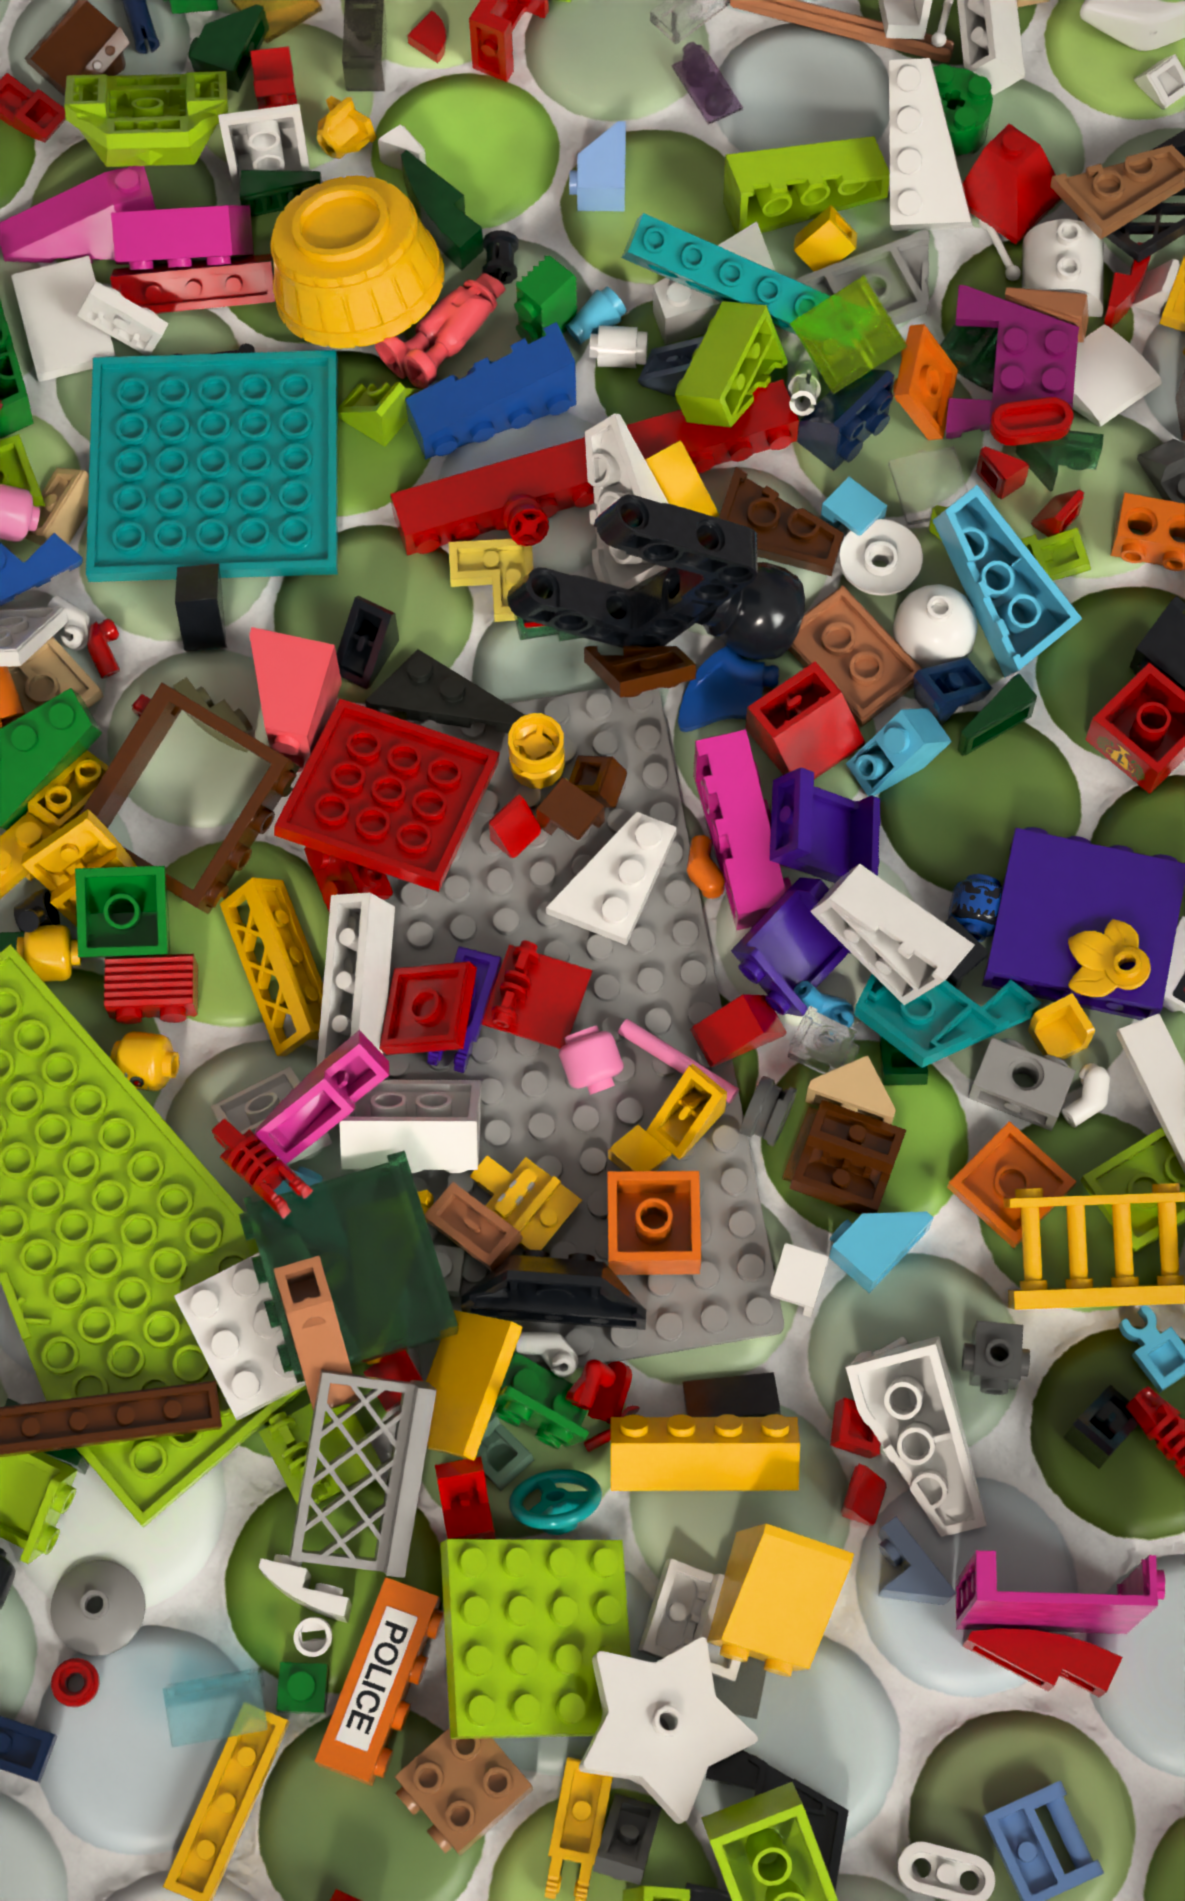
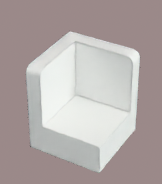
(799, 1277)

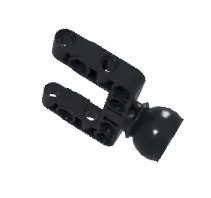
(707, 582)

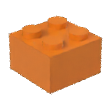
(654, 1222)

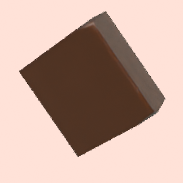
(600, 778)

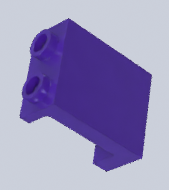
(821, 829)
(790, 947)

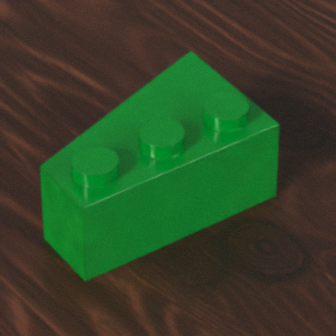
(40, 748)

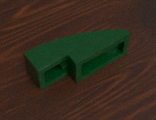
(442, 212)

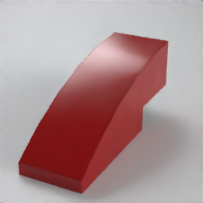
(1047, 1656)

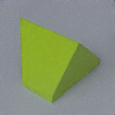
(377, 411)

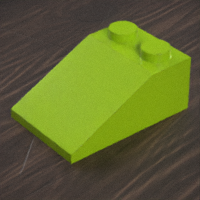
(769, 1849)

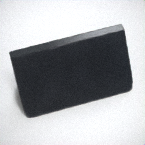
(735, 1395)

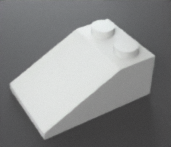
(264, 141)

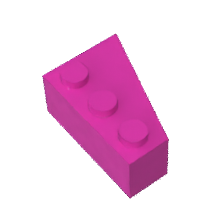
(182, 235)

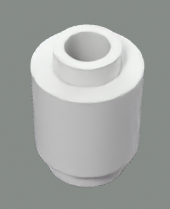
(619, 346)

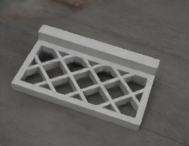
(403, 1477)

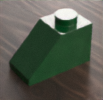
(228, 43)

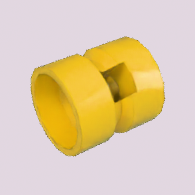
(536, 750)

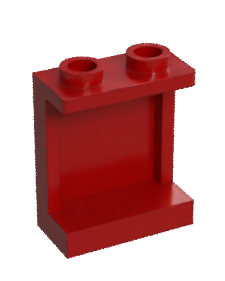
(492, 30)

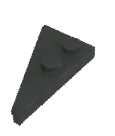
(439, 694)

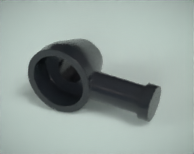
(36, 911)

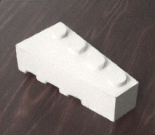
(923, 163)

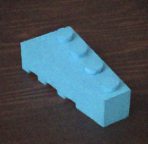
(1003, 581)

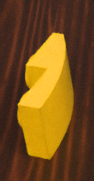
(680, 480)

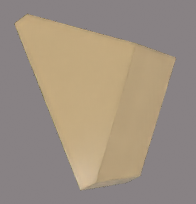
(854, 1088)

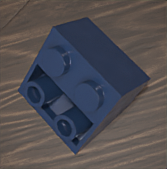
(847, 418)

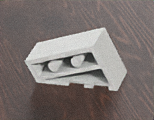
(686, 312)

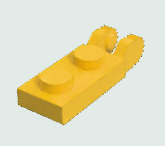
(577, 1826)

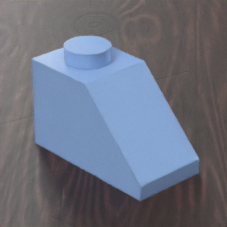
(601, 172)

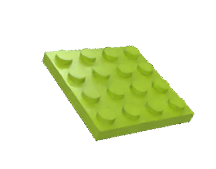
(526, 1631)

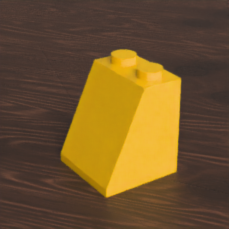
(777, 1598)

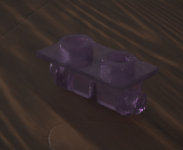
(706, 84)

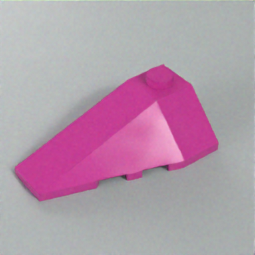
(76, 220)

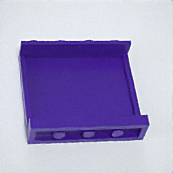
(1074, 887)

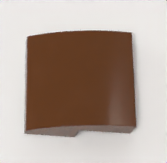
(847, 1159)

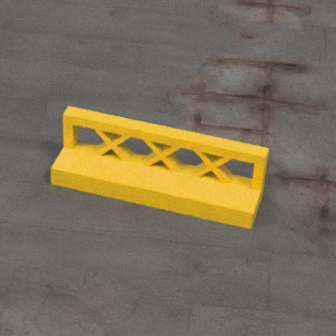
(284, 956)

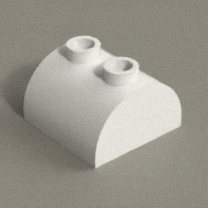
(1065, 258)

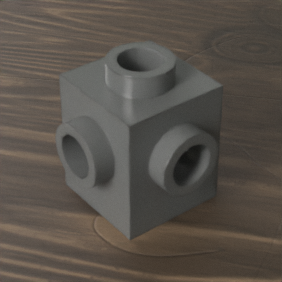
(1000, 1342)

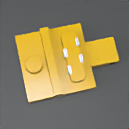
(526, 1199)

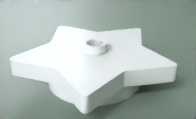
(630, 1733)

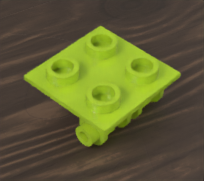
(288, 1444)

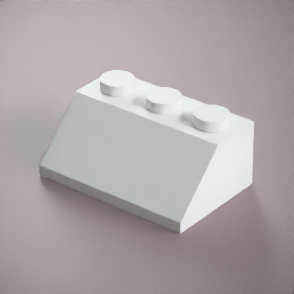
(426, 1118)

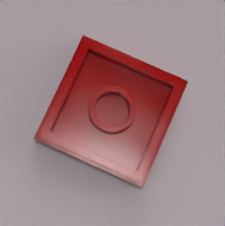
(428, 1008)

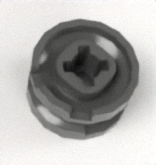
(768, 1111)

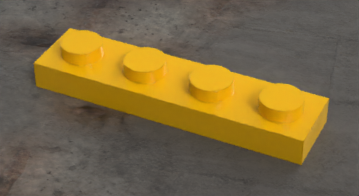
(224, 1811)

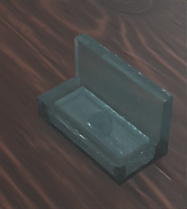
(215, 1707)

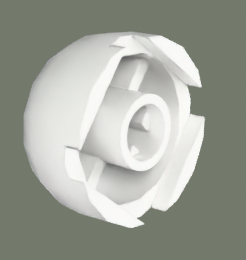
(935, 625)

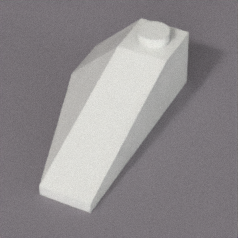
(616, 470)

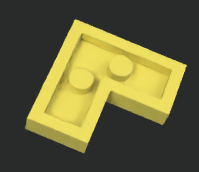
(490, 563)

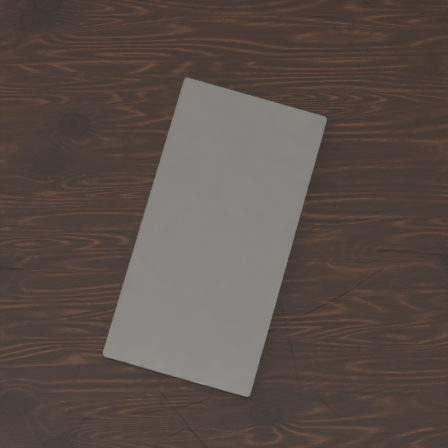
(656, 981)

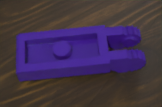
(486, 975)

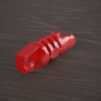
(258, 1166)
(1161, 1423)

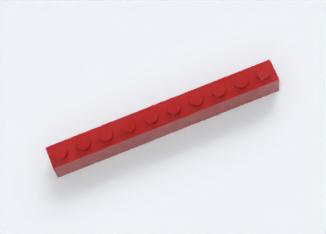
(557, 476)

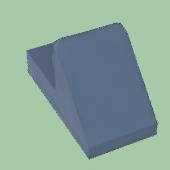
(921, 1577)

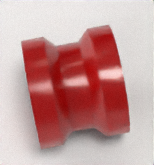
(522, 529)

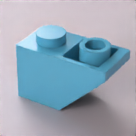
(898, 750)

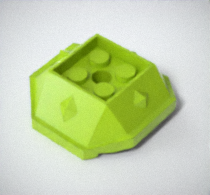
(147, 116)

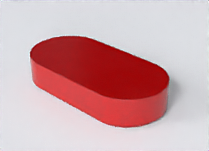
(1031, 421)

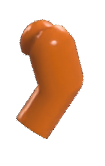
(703, 870)

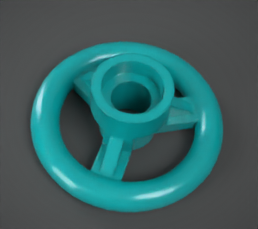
(558, 1509)

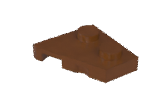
(641, 668)

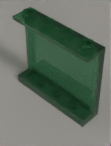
(372, 1255)

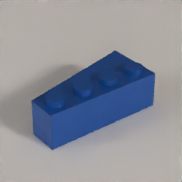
(495, 395)

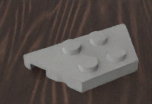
(894, 270)

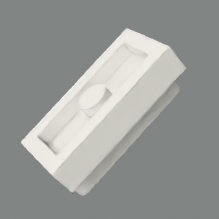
(905, 18)

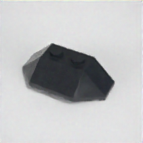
(555, 1292)

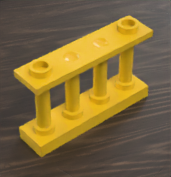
(1079, 1288)

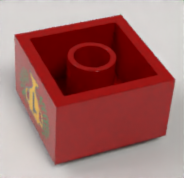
(1143, 728)

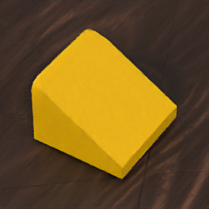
(638, 1151)

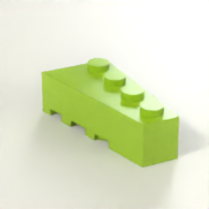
(802, 181)

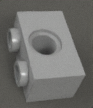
(1034, 1104)

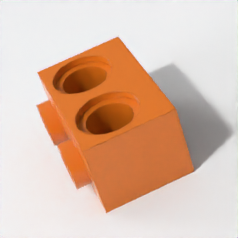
(1159, 522)

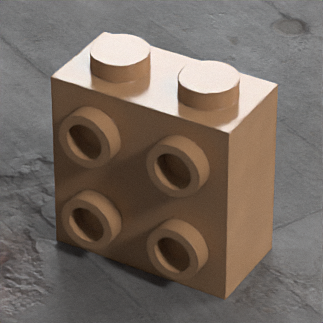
(461, 1789)

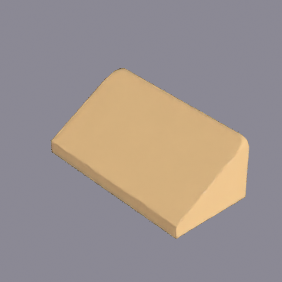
(64, 505)

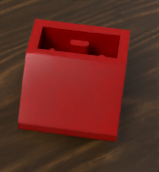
(804, 723)

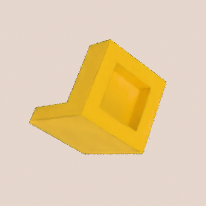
(825, 240)
(1061, 1028)

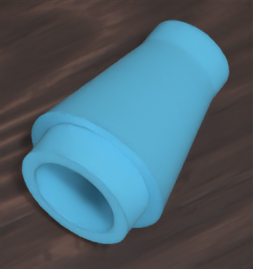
(601, 309)

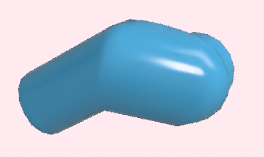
(827, 1005)

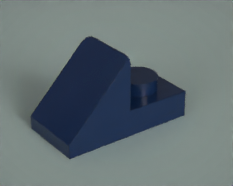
(948, 687)

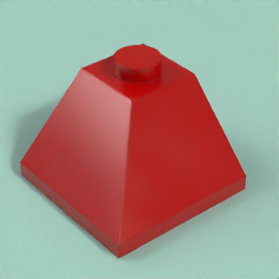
(1011, 184)

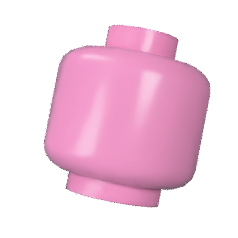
(17, 513)
(591, 1059)

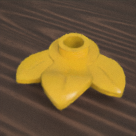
(1102, 957)

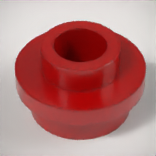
(62, 1675)

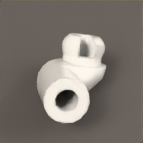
(78, 624)
(1093, 1098)
(553, 1350)

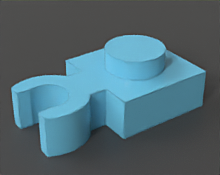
(1160, 1354)

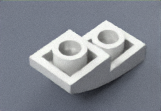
(294, 1583)

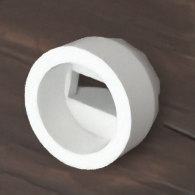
(314, 1646)

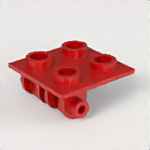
(536, 996)

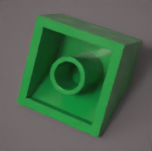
(122, 911)

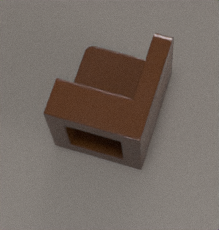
(569, 810)

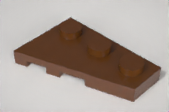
(782, 530)

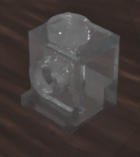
(808, 1049)

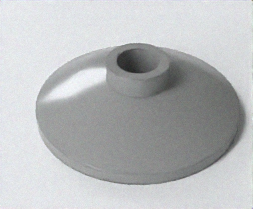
(117, 1620)

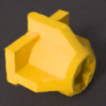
(344, 129)

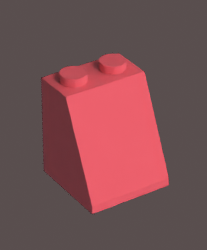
(296, 690)

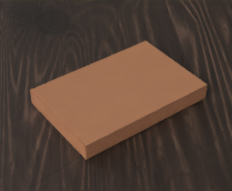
(855, 654)

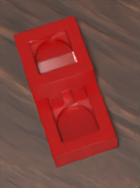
(29, 111)
(1124, 291)

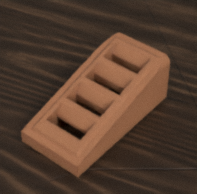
(1059, 305)

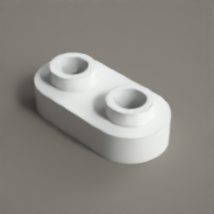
(945, 1872)

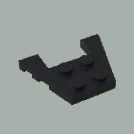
(824, 1815)

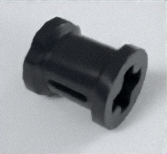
(500, 256)

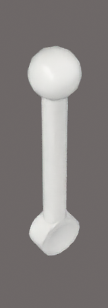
(939, 38)
(1012, 272)

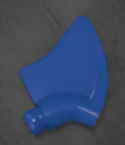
(724, 689)

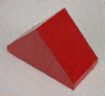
(737, 1029)

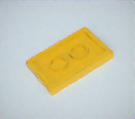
(468, 1381)

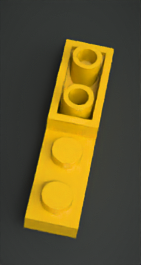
(47, 813)

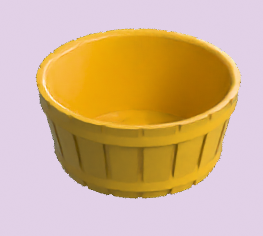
(353, 263)

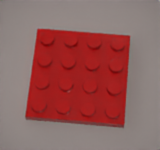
(387, 794)

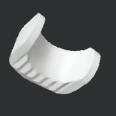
(1137, 23)

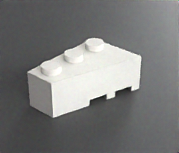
(890, 934)

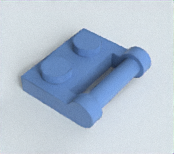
(1028, 1851)

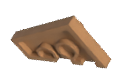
(1122, 192)

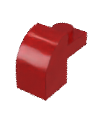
(273, 77)
(465, 1499)

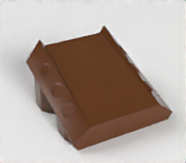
(79, 45)

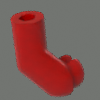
(99, 649)

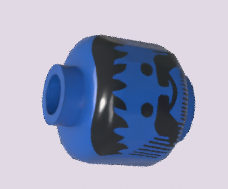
(976, 904)

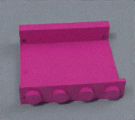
(984, 1608)

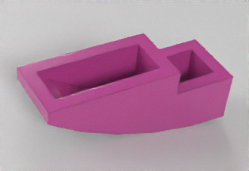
(323, 1097)

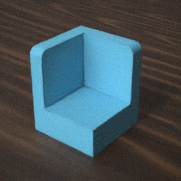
(852, 507)

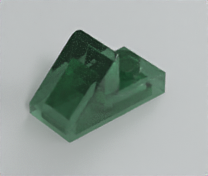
(1075, 451)

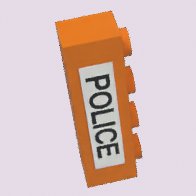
(379, 1681)

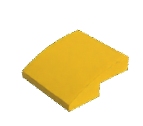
(78, 844)

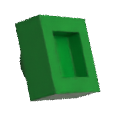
(302, 1688)

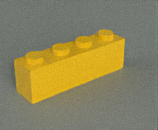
(705, 1453)

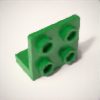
(538, 1400)

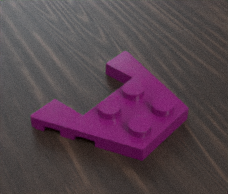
(1031, 362)

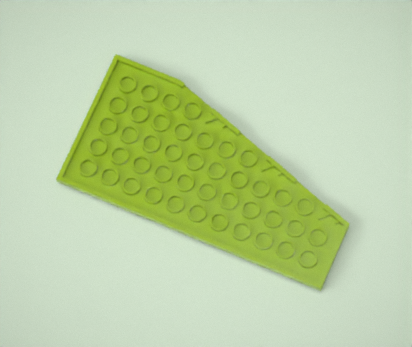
(99, 1236)

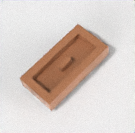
(473, 1226)

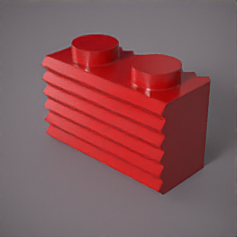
(151, 987)

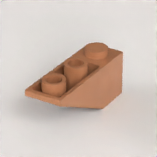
(314, 1327)

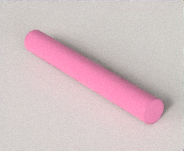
(670, 1055)

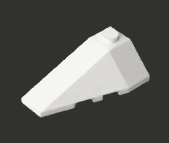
(916, 1418)

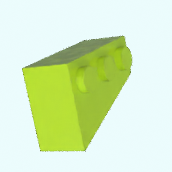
(730, 365)

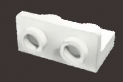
(122, 318)

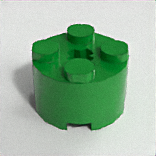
(966, 106)

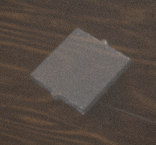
(927, 481)

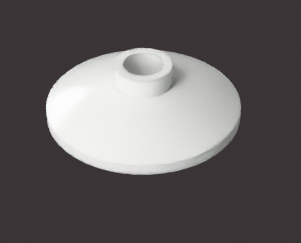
(884, 542)

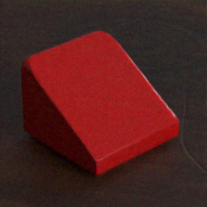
(1001, 471)
(1059, 513)
(514, 827)
(393, 1367)
(864, 1496)

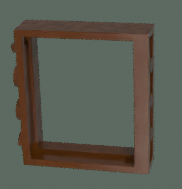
(253, 820)

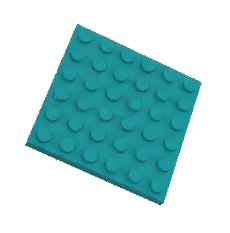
(213, 465)

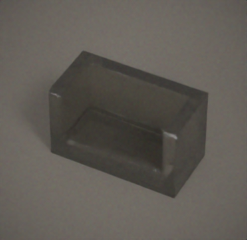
(364, 45)

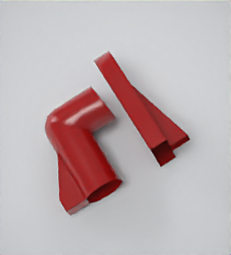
(601, 1389)

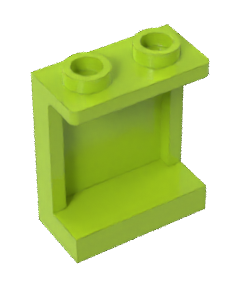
(32, 1498)

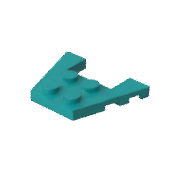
(941, 1018)

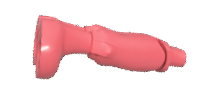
(442, 330)

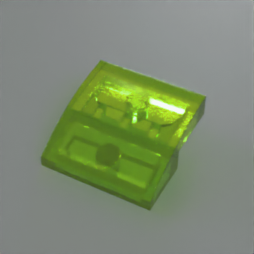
(848, 334)

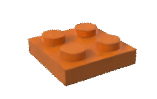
(925, 382)
(998, 1169)

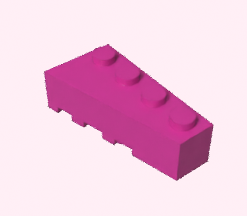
(738, 825)

